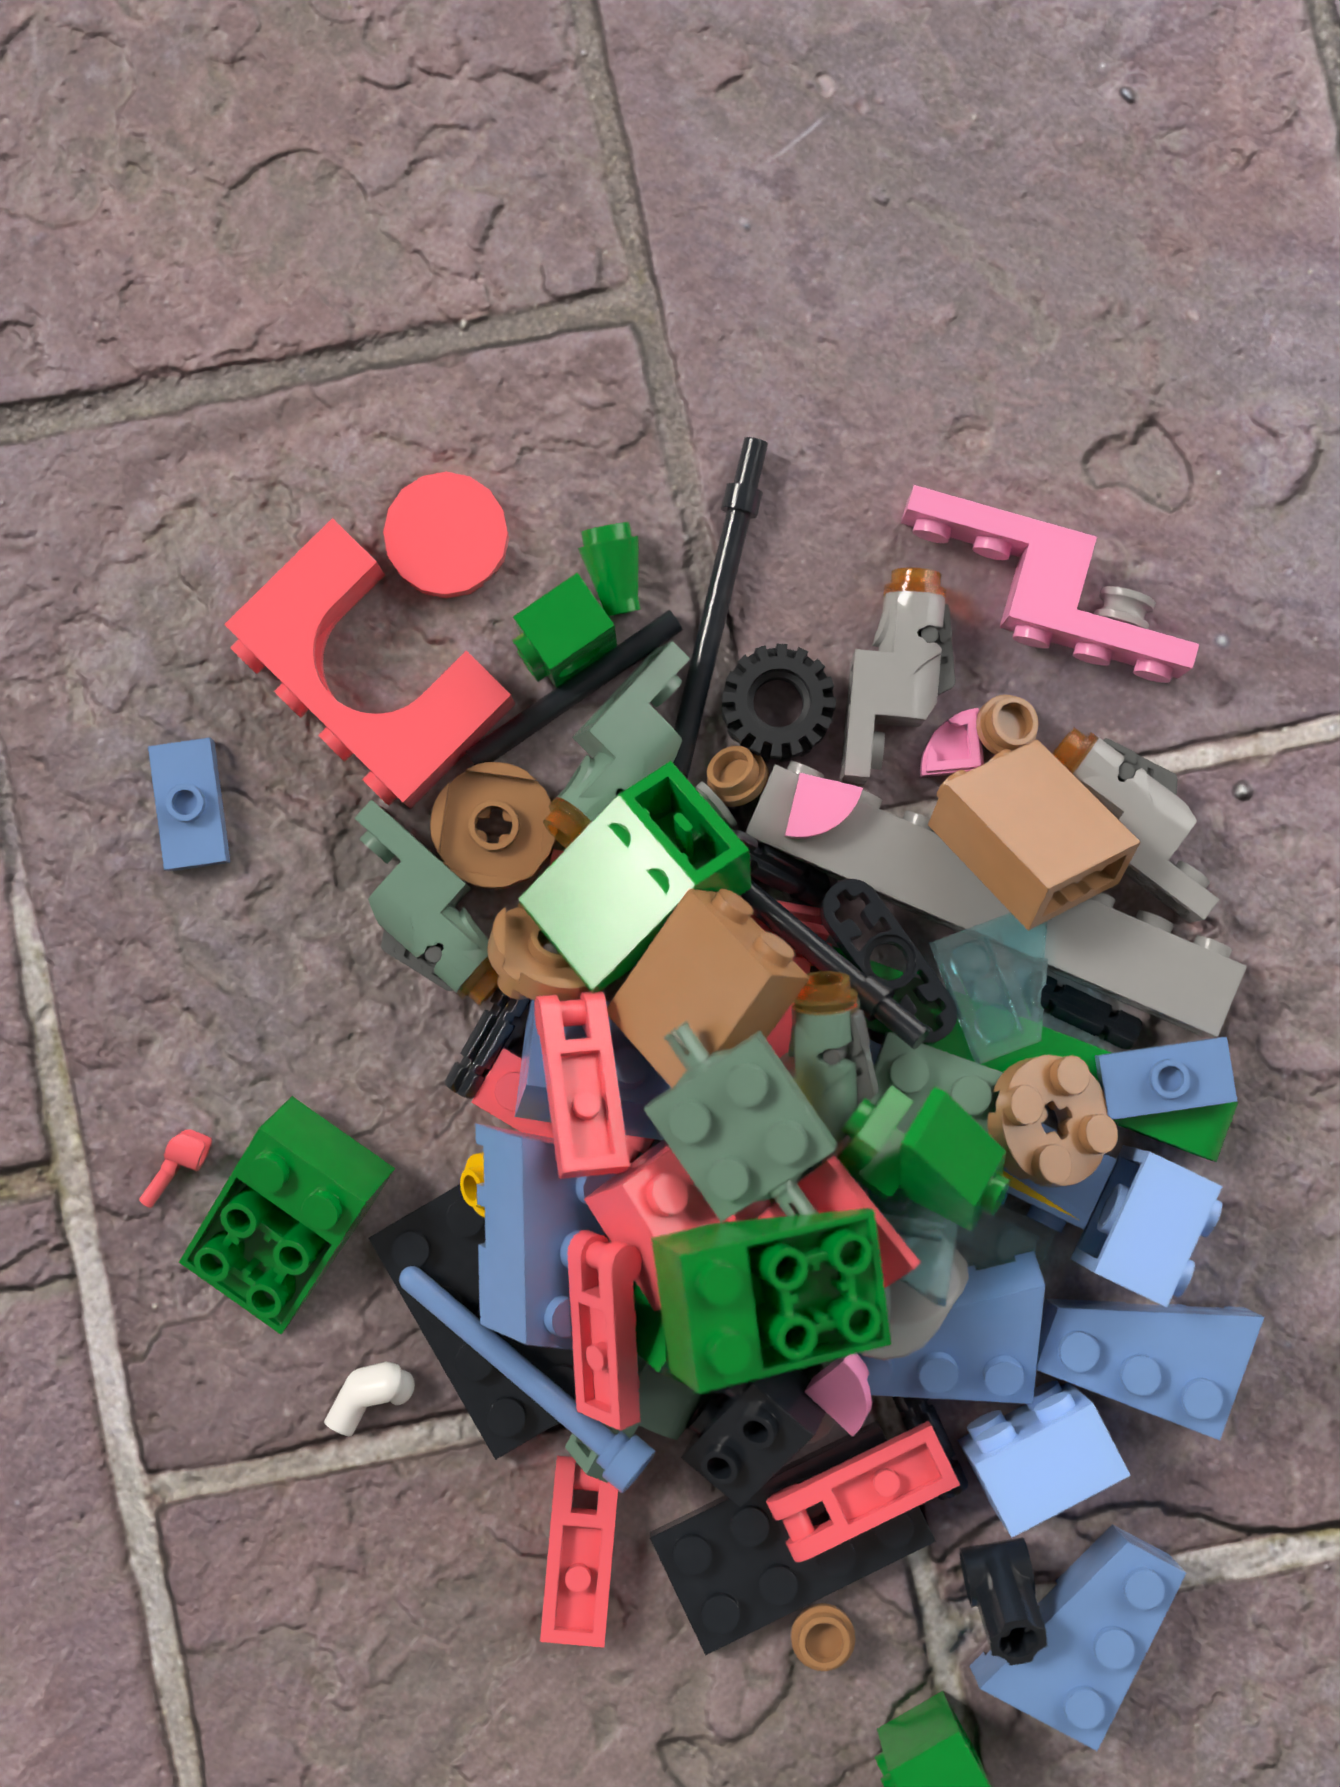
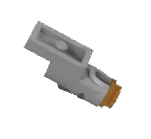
(904, 676)
(1147, 805)

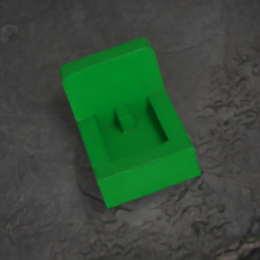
(874, 1143)

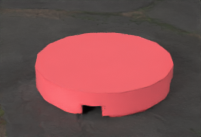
(446, 534)

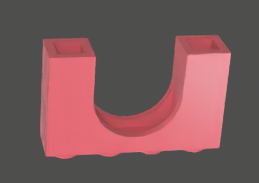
(288, 632)

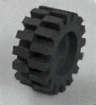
(787, 666)

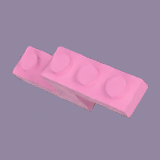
(1047, 584)

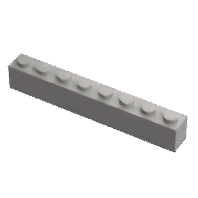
(1087, 944)

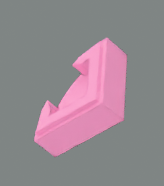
(953, 746)
(819, 806)
(843, 1392)

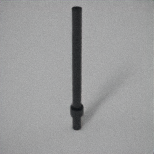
(741, 504)
(874, 994)

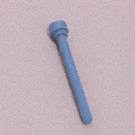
(618, 1454)

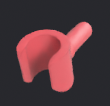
(185, 1149)

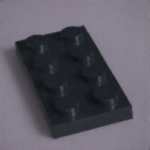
(444, 1245)
(735, 1561)

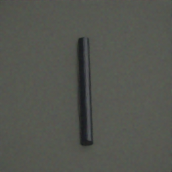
(575, 689)

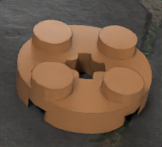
(471, 798)
(524, 964)
(1081, 1110)

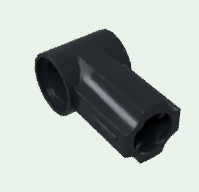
(1003, 1588)

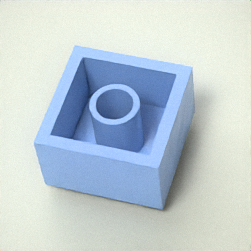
(1148, 1225)
(1042, 1456)

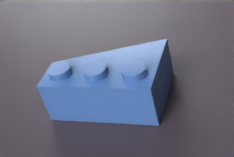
(528, 1236)
(982, 1346)
(1152, 1357)

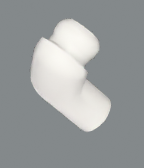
(367, 1388)

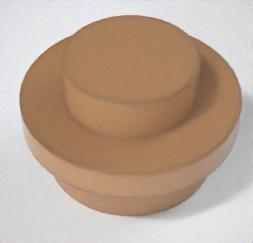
(1006, 723)
(737, 775)
(823, 1637)

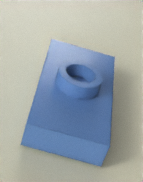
(189, 804)
(1166, 1078)

